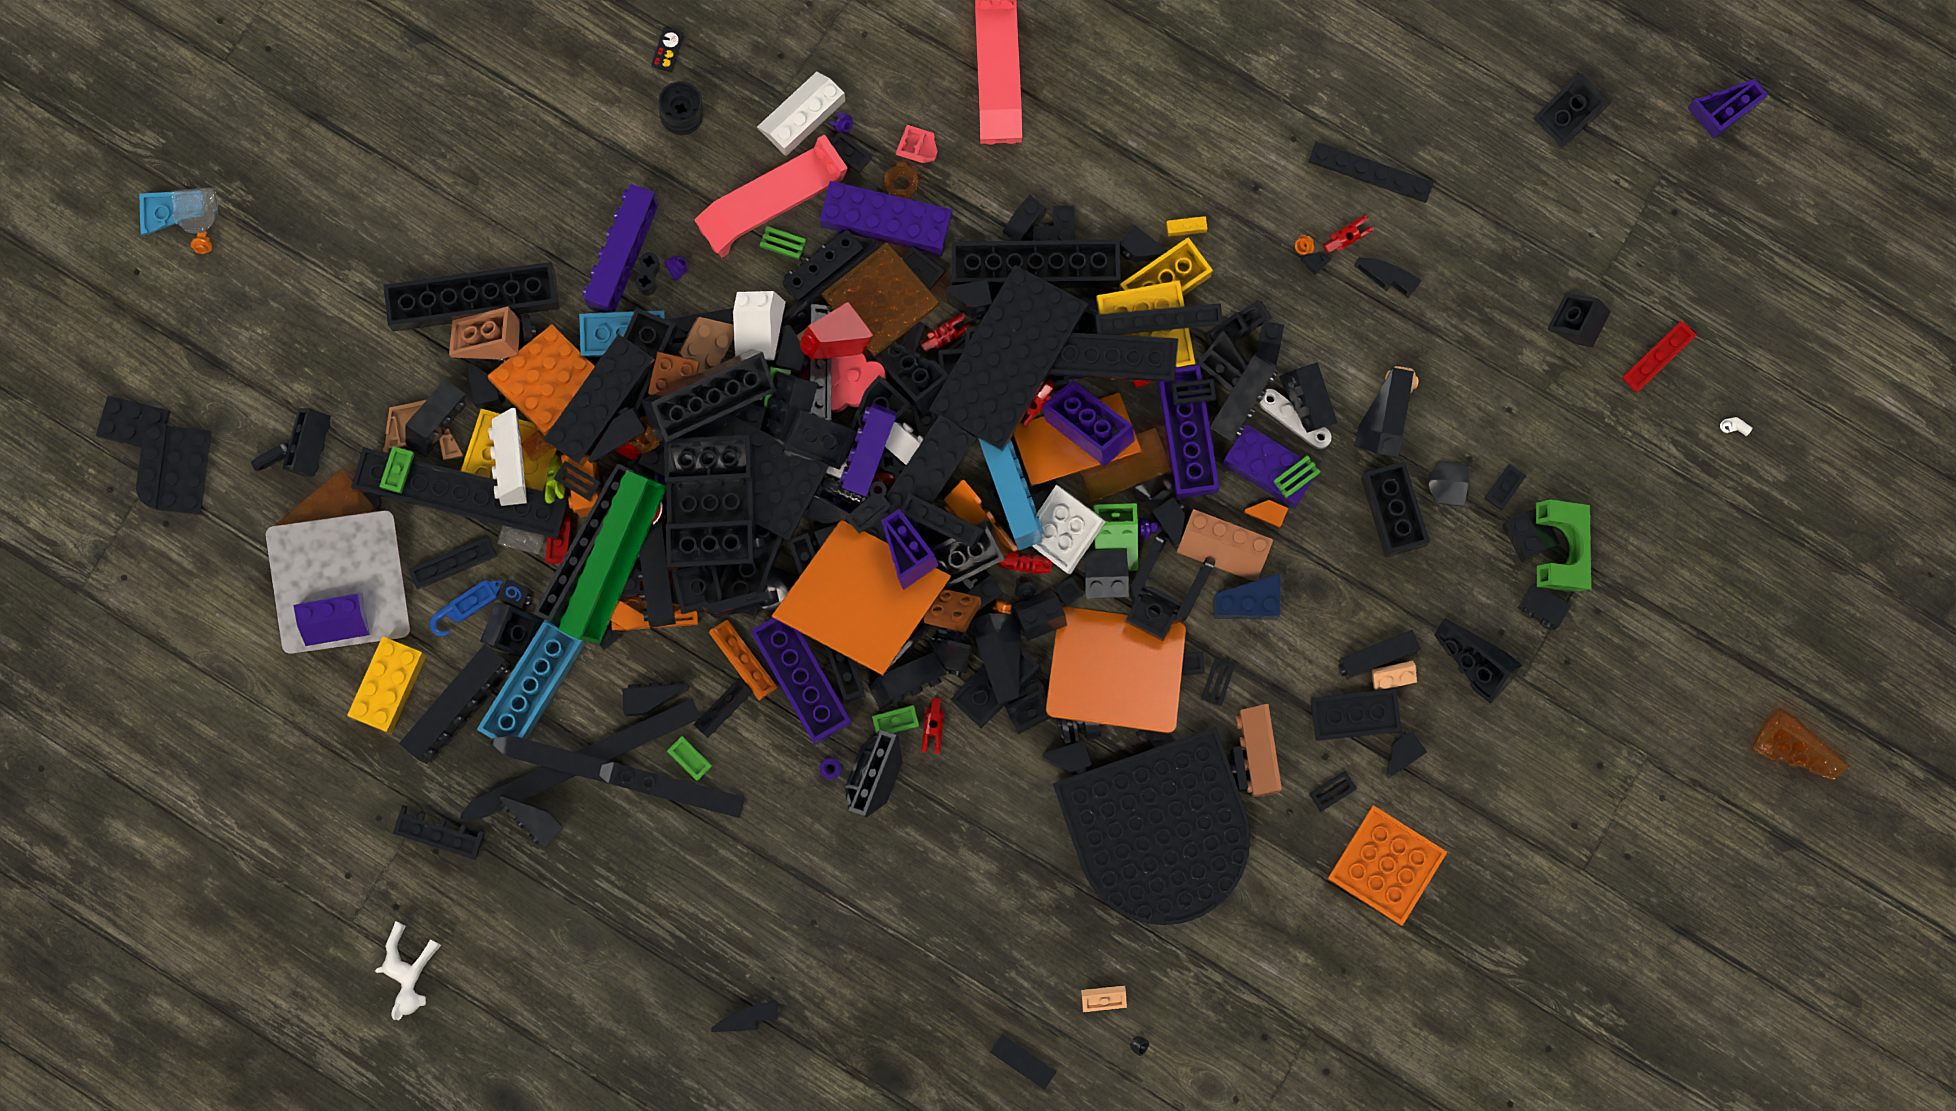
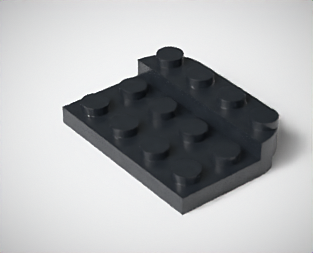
(173, 468)

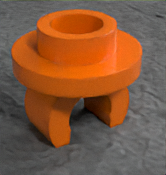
(201, 243)

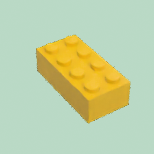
(1178, 263)
(387, 685)

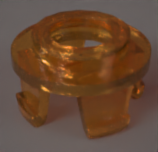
(901, 169)
(642, 442)

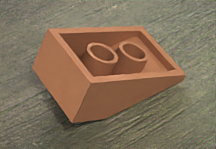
(486, 335)

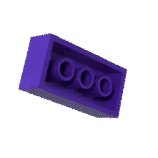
(1088, 423)
(869, 449)
(1263, 461)

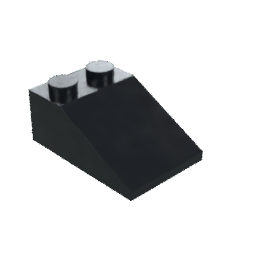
(1572, 110)

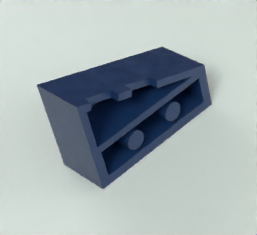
(1249, 601)

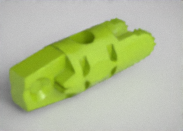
(552, 486)

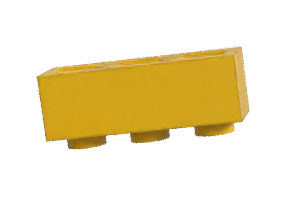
(1186, 226)

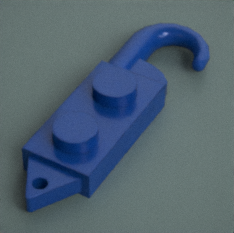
(467, 604)

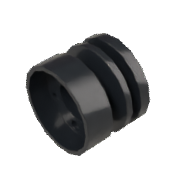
(674, 99)
(1068, 726)

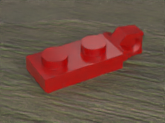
(558, 548)

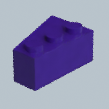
(1726, 107)
(908, 549)

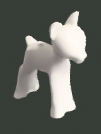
(406, 974)

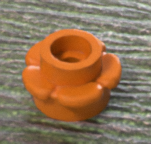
(1301, 247)
(1002, 607)

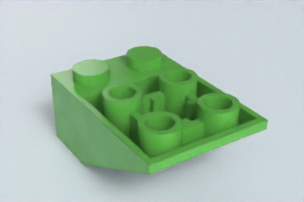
(1119, 530)

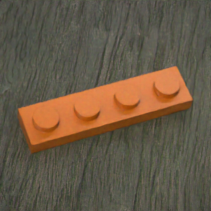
(743, 660)

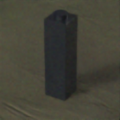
(1378, 655)

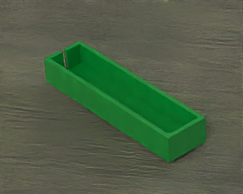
(612, 557)

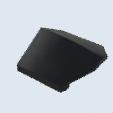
(1449, 483)
(782, 582)

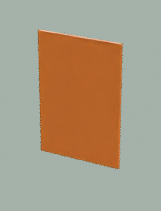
(1052, 455)

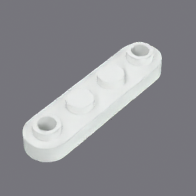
(1285, 413)

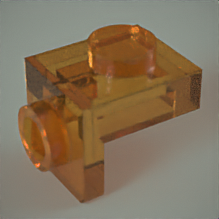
(536, 446)

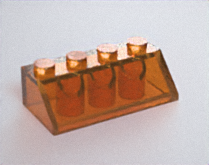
(1129, 470)

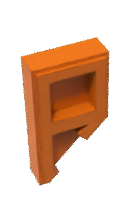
(1268, 512)
(628, 617)

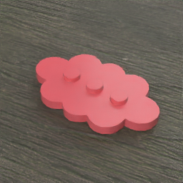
(850, 379)

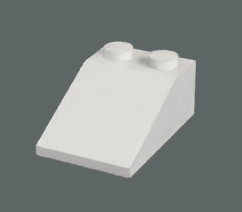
(757, 322)

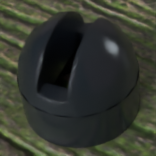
(1139, 1045)

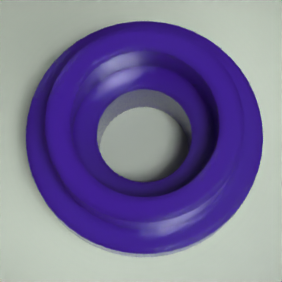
(823, 768)

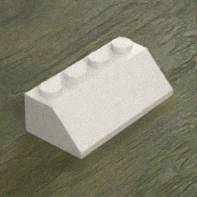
(802, 112)
(508, 458)

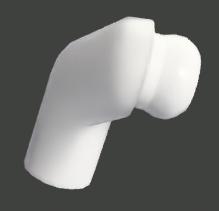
(1735, 424)

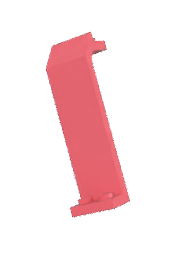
(998, 71)
(770, 195)

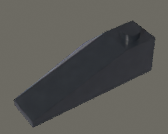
(1482, 662)

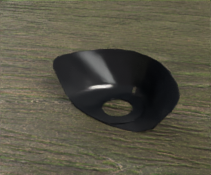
(1150, 496)

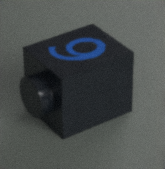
(516, 595)

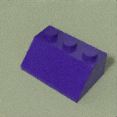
(332, 619)

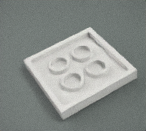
(1067, 529)

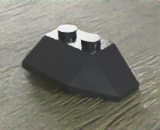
(873, 773)

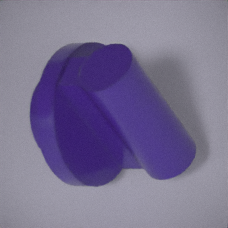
(676, 266)

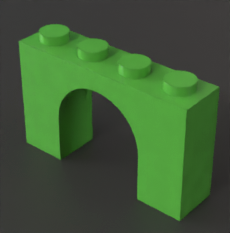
(1575, 523)

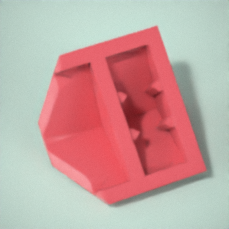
(917, 145)

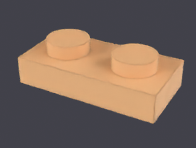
(1394, 675)
(1104, 998)

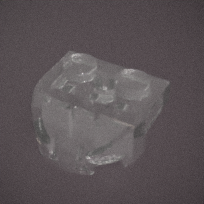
(195, 208)

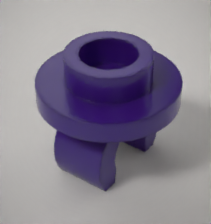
(843, 123)
(1145, 528)

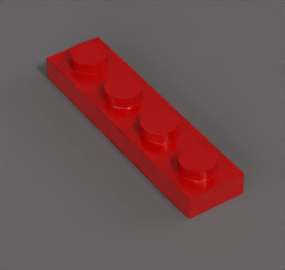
(1658, 356)

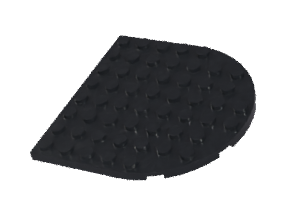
(1160, 830)

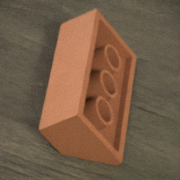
(1226, 544)
(1259, 750)

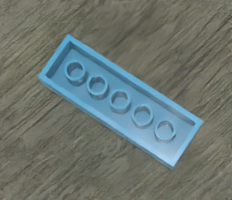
(1013, 494)
(532, 684)

